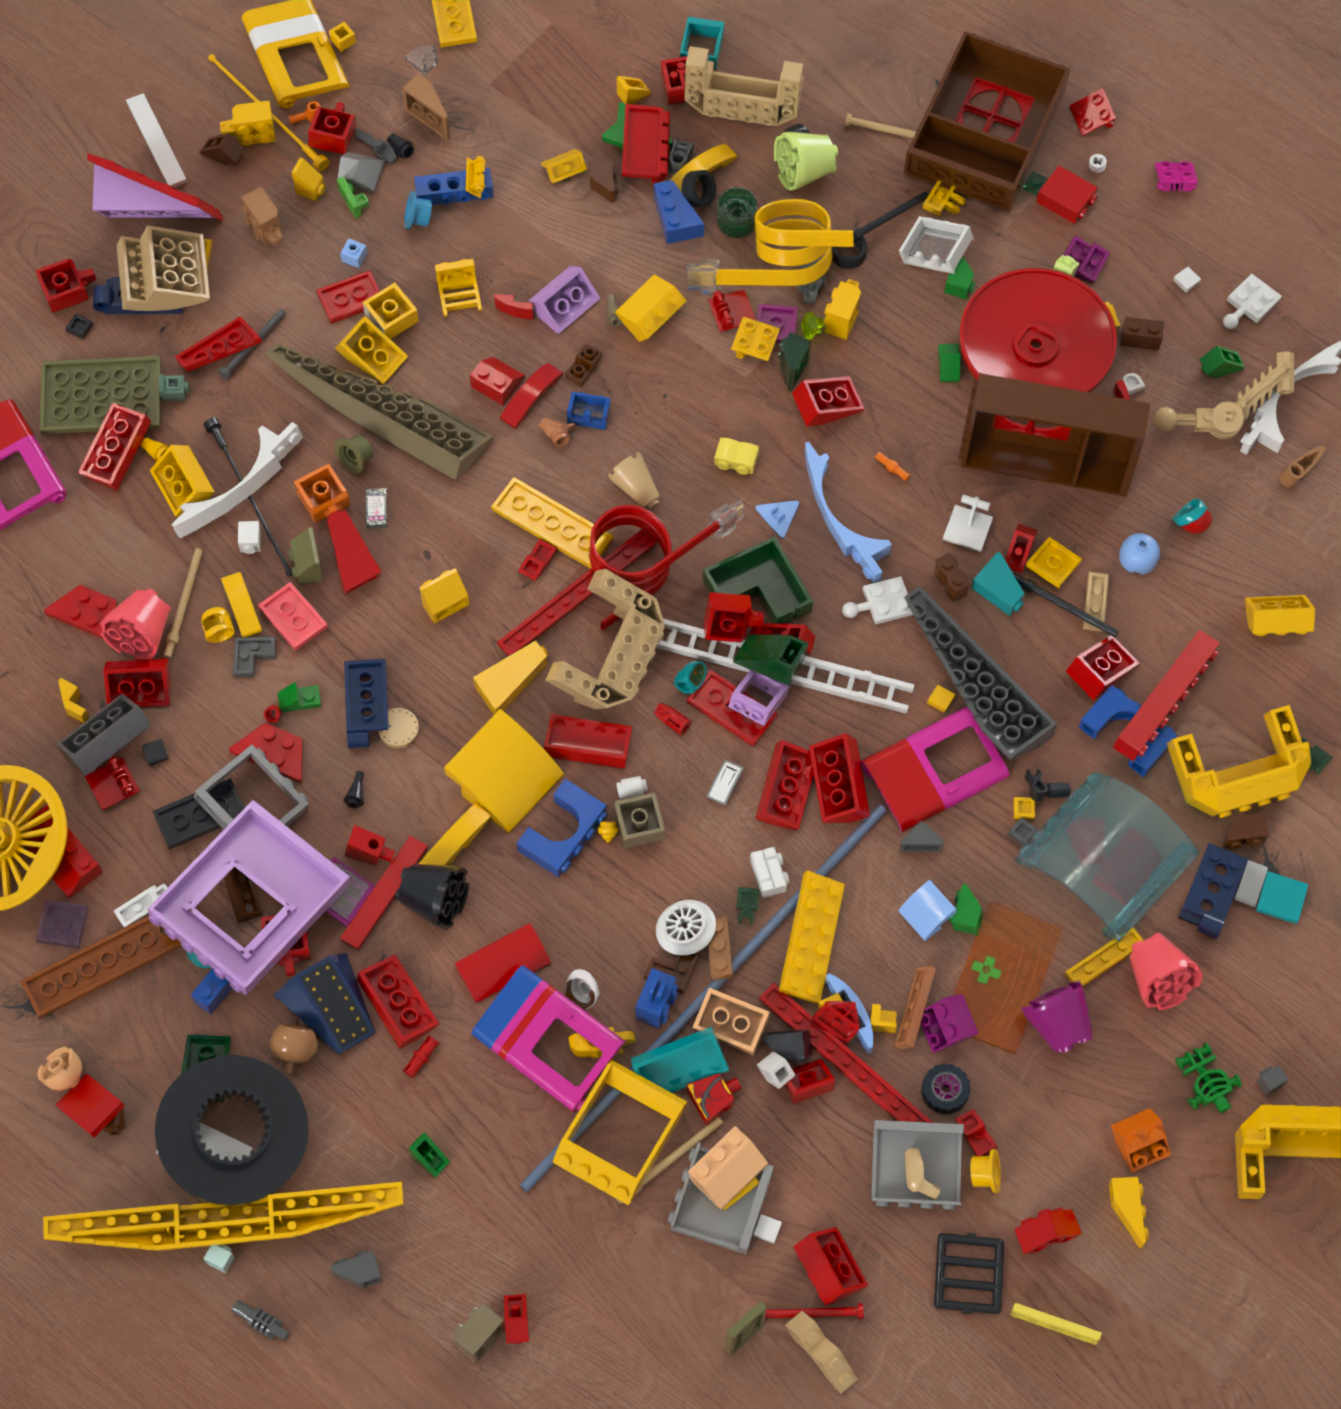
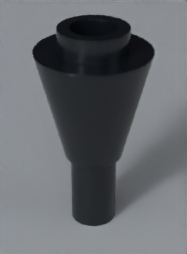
(354, 796)

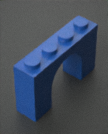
(1116, 706)
(556, 855)

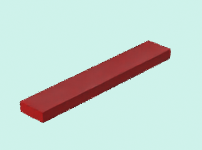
(382, 894)

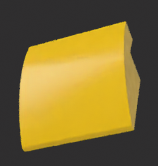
(504, 771)

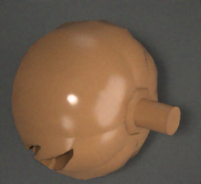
(293, 1044)

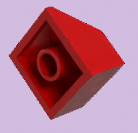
(495, 379)

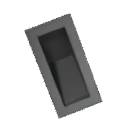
(921, 839)

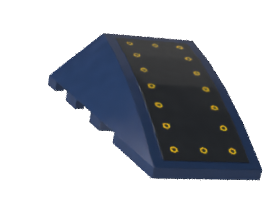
(329, 1002)

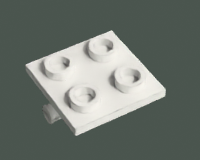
(967, 526)

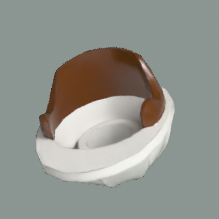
(582, 989)

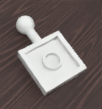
(1252, 299)
(883, 599)

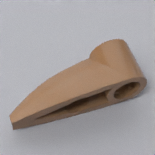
(1300, 467)

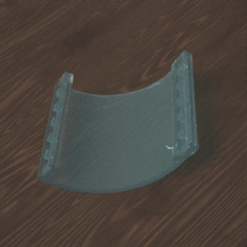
(1111, 851)

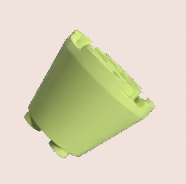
(803, 158)

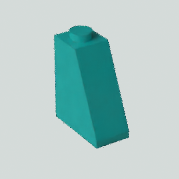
(999, 585)

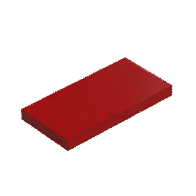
(713, 701)

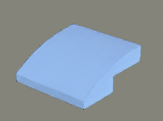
(927, 910)

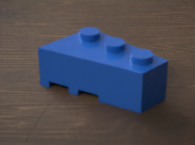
(676, 214)

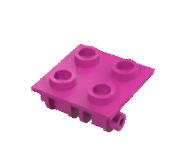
(1176, 173)

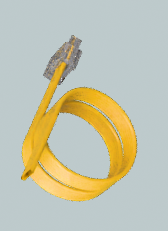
(786, 232)

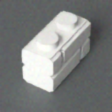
(768, 872)

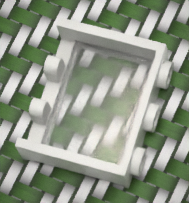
(936, 244)

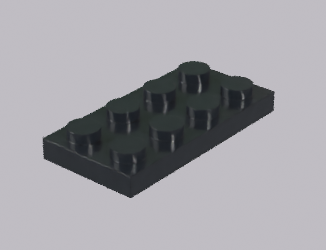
(189, 820)

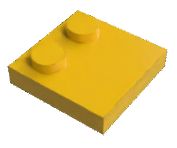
(1053, 562)

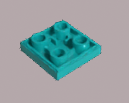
(1282, 897)

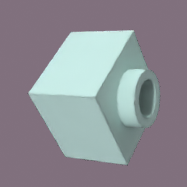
(219, 1257)

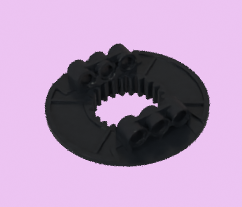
(235, 1180)

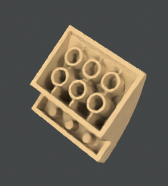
(162, 270)

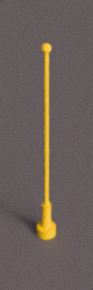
(320, 161)

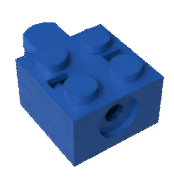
(656, 998)

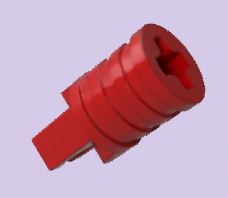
(672, 718)

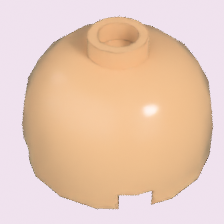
(61, 1070)

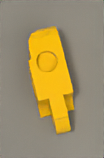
(584, 1049)

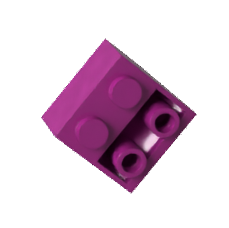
(948, 1023)

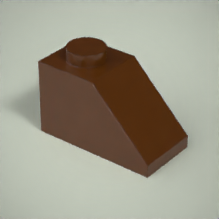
(223, 149)

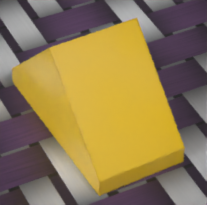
(631, 89)

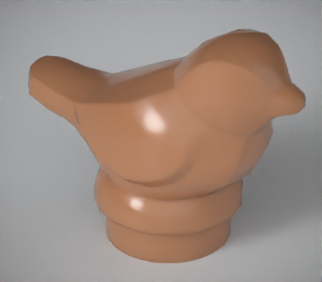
(556, 430)

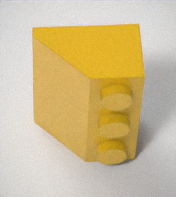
(650, 307)
(181, 478)
(1280, 615)

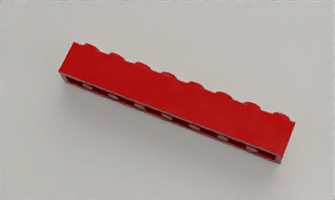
(1166, 695)

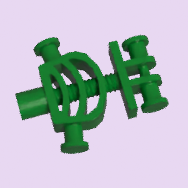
(1218, 1092)

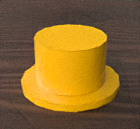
(986, 1171)

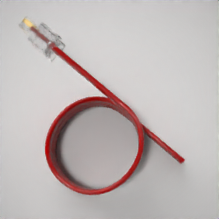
(652, 579)

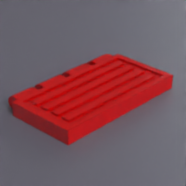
(645, 142)

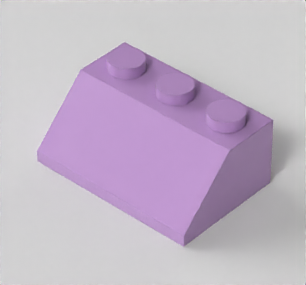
(564, 299)

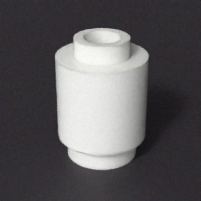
(631, 787)

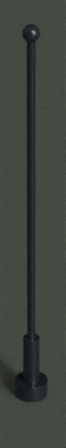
(212, 426)

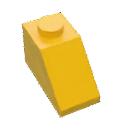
(307, 180)

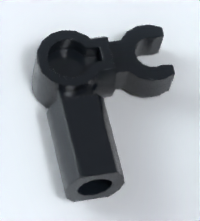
(1040, 790)

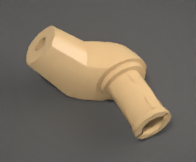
(915, 1175)

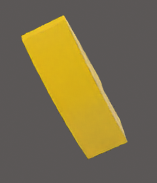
(241, 604)

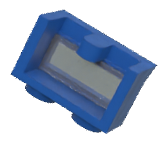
(588, 410)

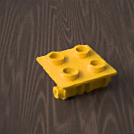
(754, 339)

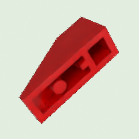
(796, 630)

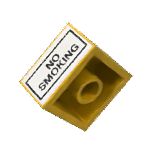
(391, 311)

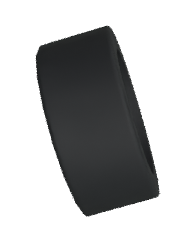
(708, 185)
(850, 262)

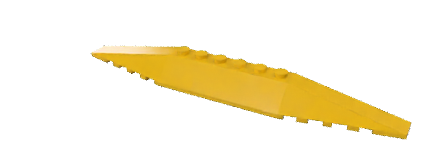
(213, 1224)

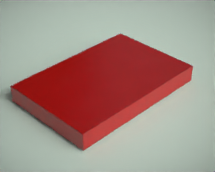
(347, 296)
(90, 1105)

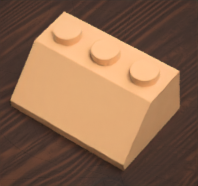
(727, 1168)

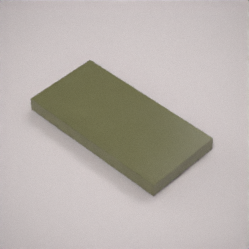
(745, 1328)

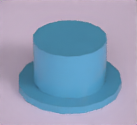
(417, 211)

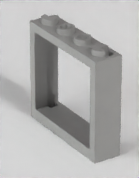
(218, 813)

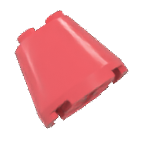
(136, 624)
(1163, 972)

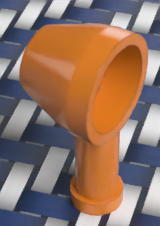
(308, 114)

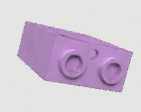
(757, 711)

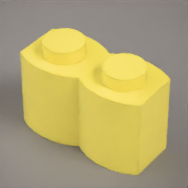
(736, 456)

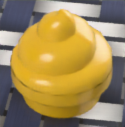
(608, 830)

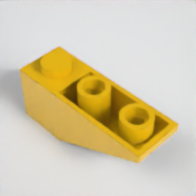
(1126, 1202)

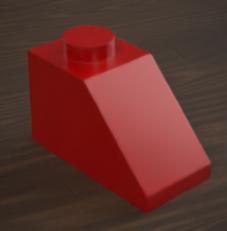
(1020, 547)
(516, 1318)

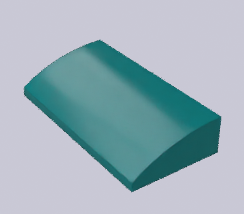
(682, 1061)

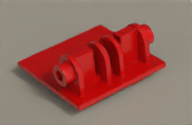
(1093, 112)
(730, 309)
(112, 783)

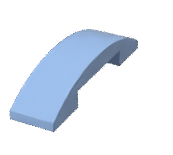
(864, 1034)

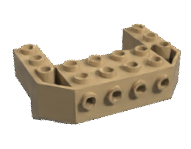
(742, 96)
(630, 650)

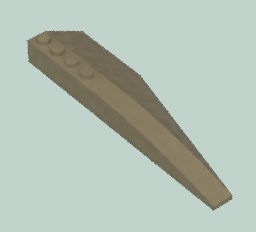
(406, 422)

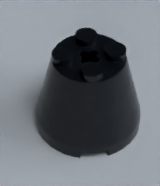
(434, 892)

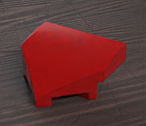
(839, 1019)

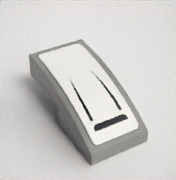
(725, 782)

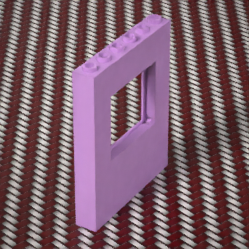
(274, 861)

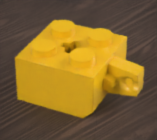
(251, 123)
(843, 309)

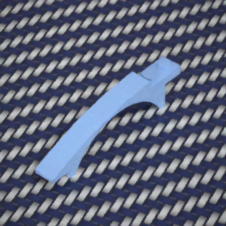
(863, 549)

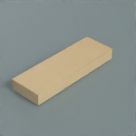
(1096, 598)

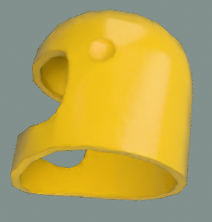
(217, 625)

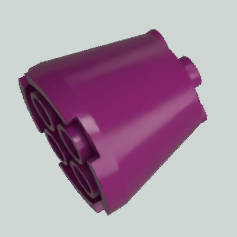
(1061, 1017)

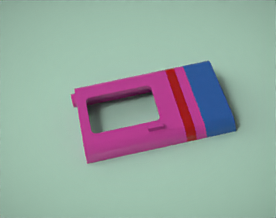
(521, 1019)

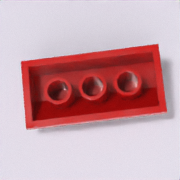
(839, 780)
(77, 864)

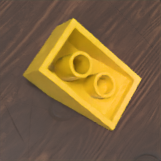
(371, 350)

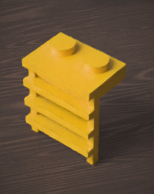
(457, 276)

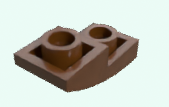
(584, 365)

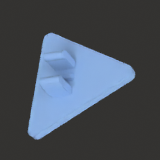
(778, 515)

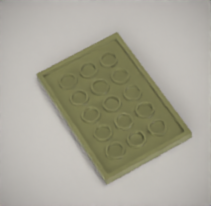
(81, 392)

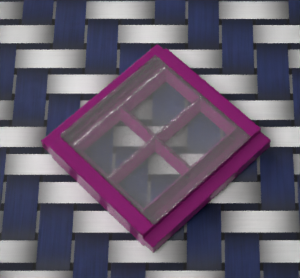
(351, 900)

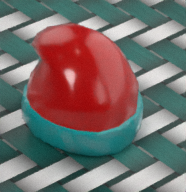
(1193, 517)

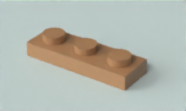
(720, 951)

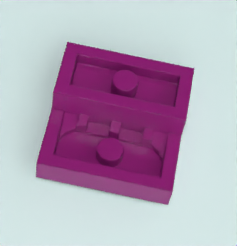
(1089, 256)

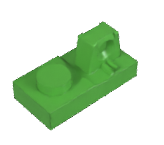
(355, 203)

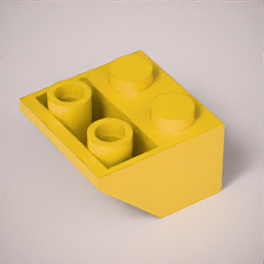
(444, 595)

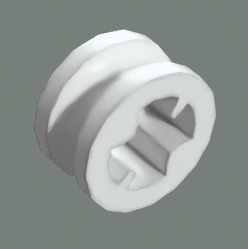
(1096, 167)

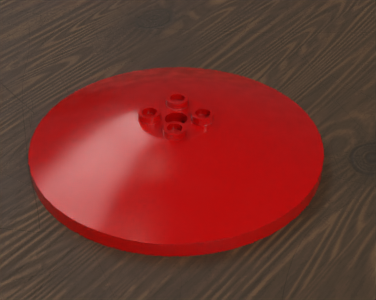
(1042, 308)

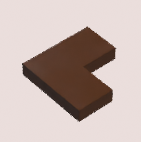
(681, 969)

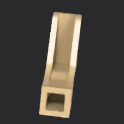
(822, 1351)

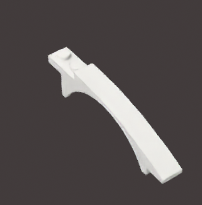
(1265, 425)
(272, 450)

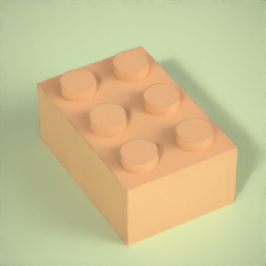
(732, 1021)

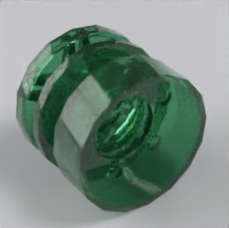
(736, 212)

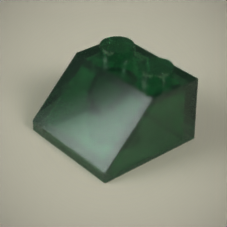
(793, 358)

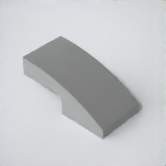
(1251, 883)

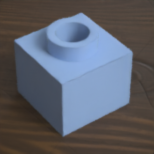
(353, 253)

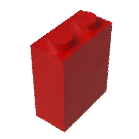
(1067, 195)

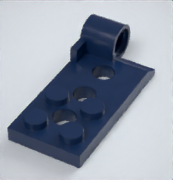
(108, 300)
(357, 725)
(1212, 921)

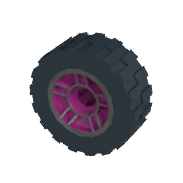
(950, 1077)

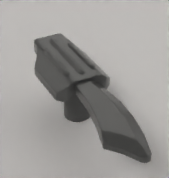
(380, 148)

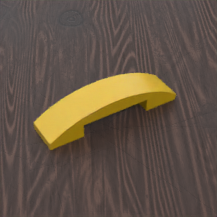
(708, 160)

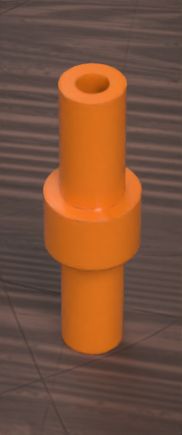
(892, 466)

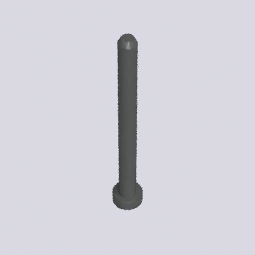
(226, 372)

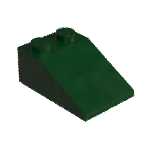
(204, 1047)

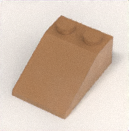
(425, 105)

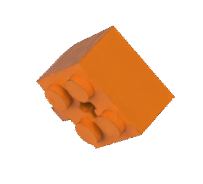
(322, 493)

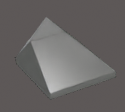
(361, 171)

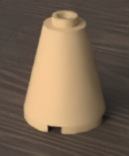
(636, 481)

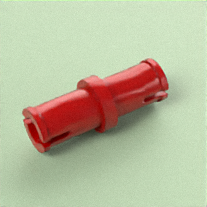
(420, 1057)

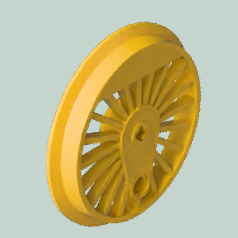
(13, 835)

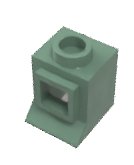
(173, 387)

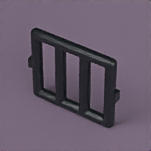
(941, 1282)

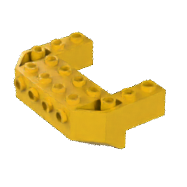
(1247, 783)
(1283, 1133)

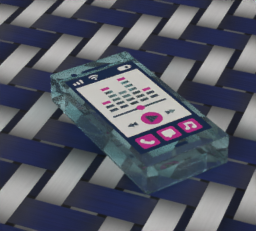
(376, 508)

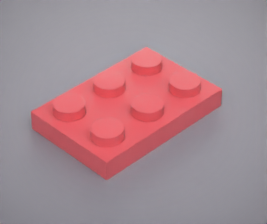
(292, 616)

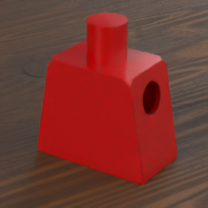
(367, 847)

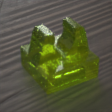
(811, 325)

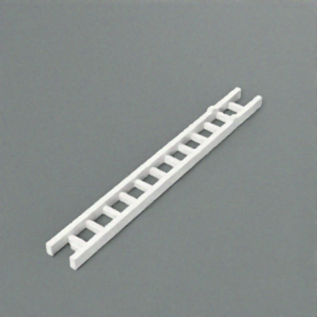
(804, 682)

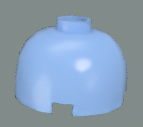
(1139, 553)

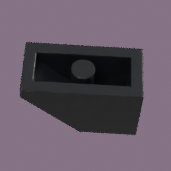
(790, 1044)

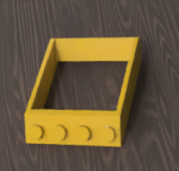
(598, 1171)

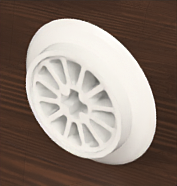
(699, 940)

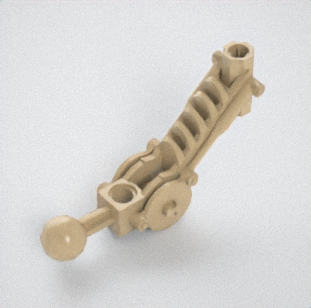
(1228, 417)

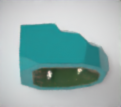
(690, 677)

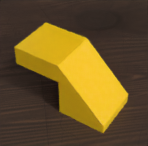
(70, 695)

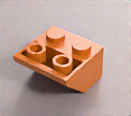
(1141, 1139)

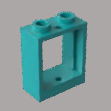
(704, 28)

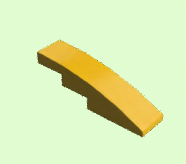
(458, 836)

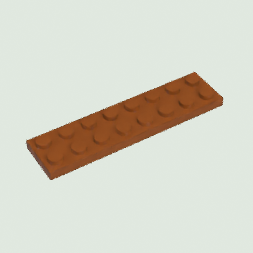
(97, 966)

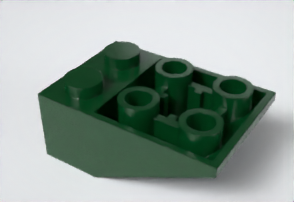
(772, 656)

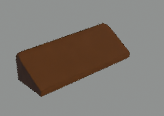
(242, 896)

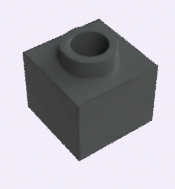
(1272, 1079)

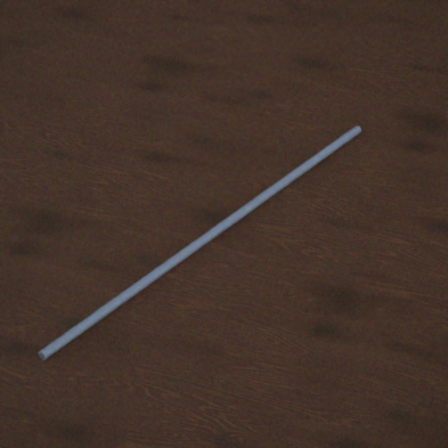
(695, 1006)

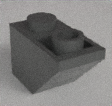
(358, 1271)

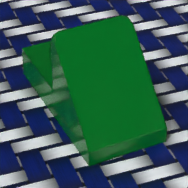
(949, 362)
(301, 698)

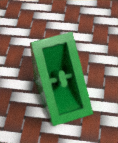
(428, 1155)

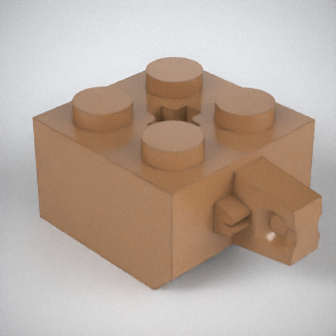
(262, 216)

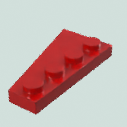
(220, 344)

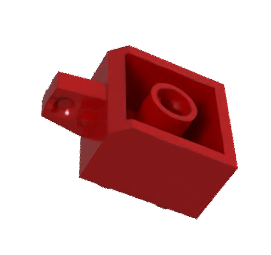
(332, 129)
(64, 284)
(729, 617)
(298, 952)

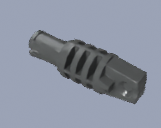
(260, 1320)

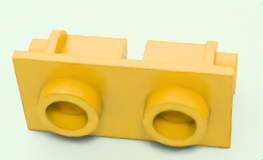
(474, 176)

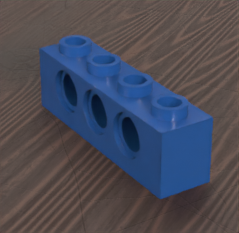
(444, 185)

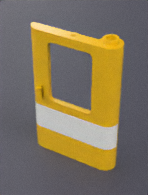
(288, 26)

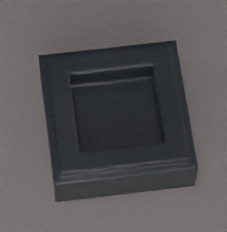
(79, 326)
(155, 752)

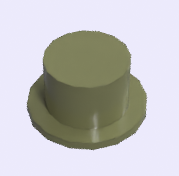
(353, 453)

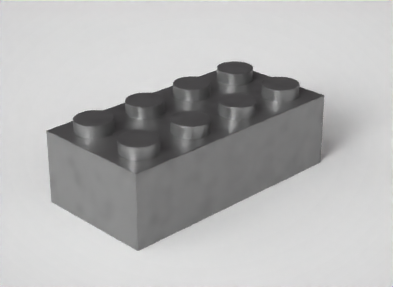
(103, 734)

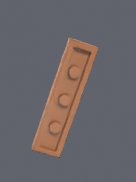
(915, 1007)

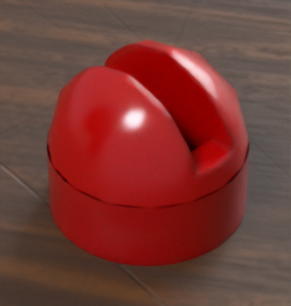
(269, 711)

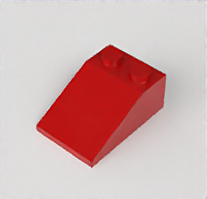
(827, 400)
(1101, 667)

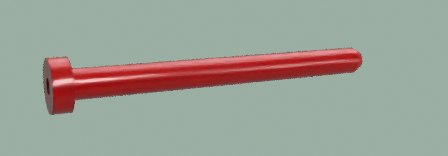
(817, 1312)

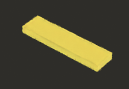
(1056, 1324)

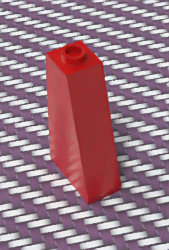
(351, 554)

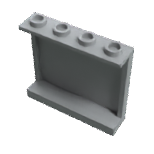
(941, 1156)
(703, 1220)

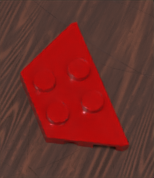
(82, 609)
(279, 748)

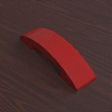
(529, 393)

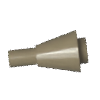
(612, 319)

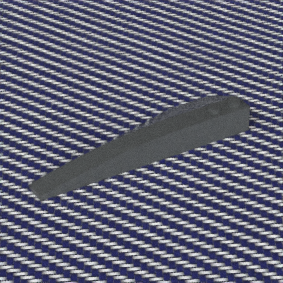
(993, 697)

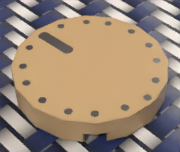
(402, 728)

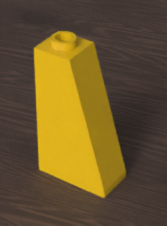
(509, 677)

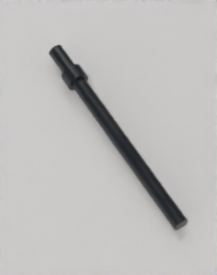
(858, 233)
(1030, 586)

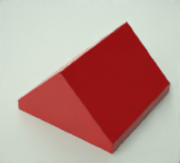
(810, 1081)

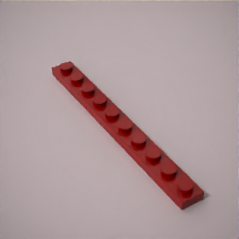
(573, 595)
(842, 1057)

